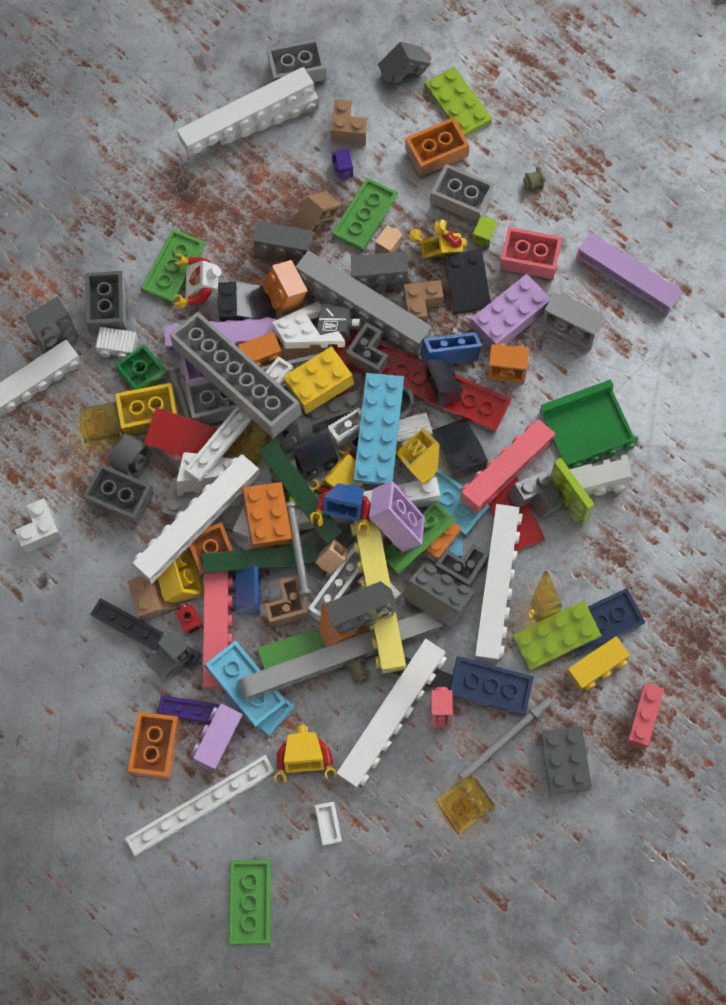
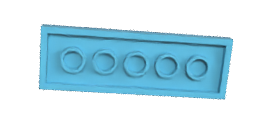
(378, 429)

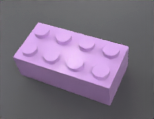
(510, 312)

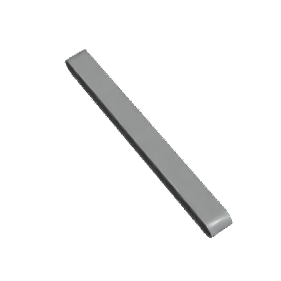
(331, 658)

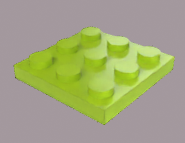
(571, 492)

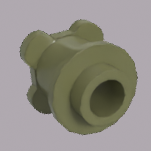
(534, 179)
(358, 669)

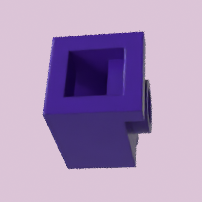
(342, 163)

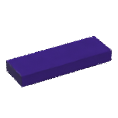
(186, 709)

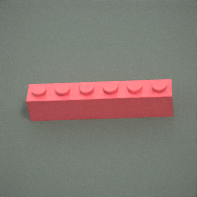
(507, 466)
(216, 621)

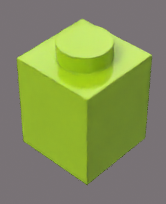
(485, 231)

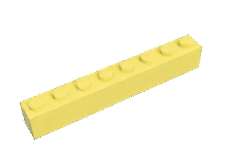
(374, 569)

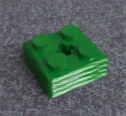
(142, 359)

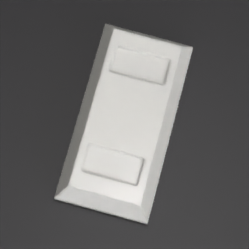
(328, 823)

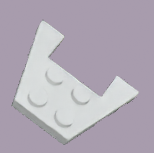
(299, 332)

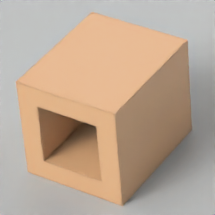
(388, 240)
(332, 556)

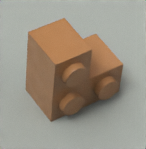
(346, 127)
(314, 211)
(422, 296)
(291, 607)

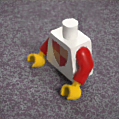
(200, 280)

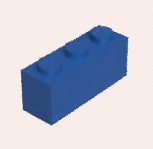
(453, 348)

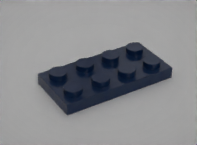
(613, 618)
(491, 685)

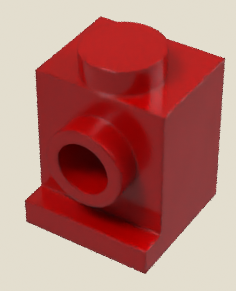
(189, 625)

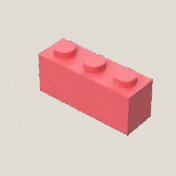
(441, 707)
(645, 716)

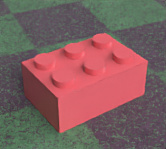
(530, 253)

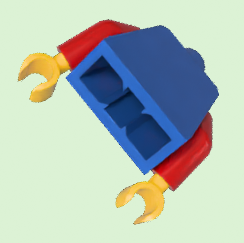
(346, 503)

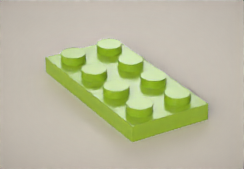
(458, 101)
(557, 635)

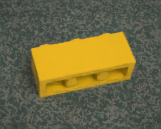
(598, 664)

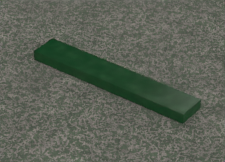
(298, 489)
(262, 557)

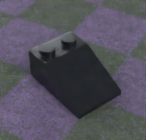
(467, 281)
(243, 301)
(460, 449)

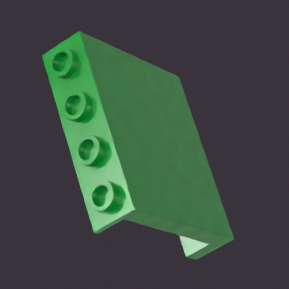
(588, 425)

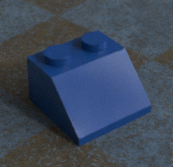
(247, 591)

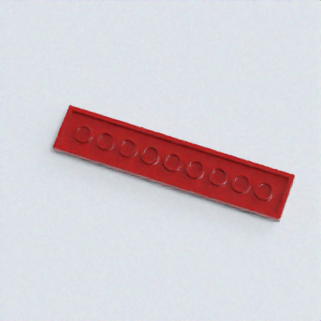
(476, 402)

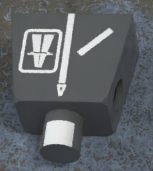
(337, 319)

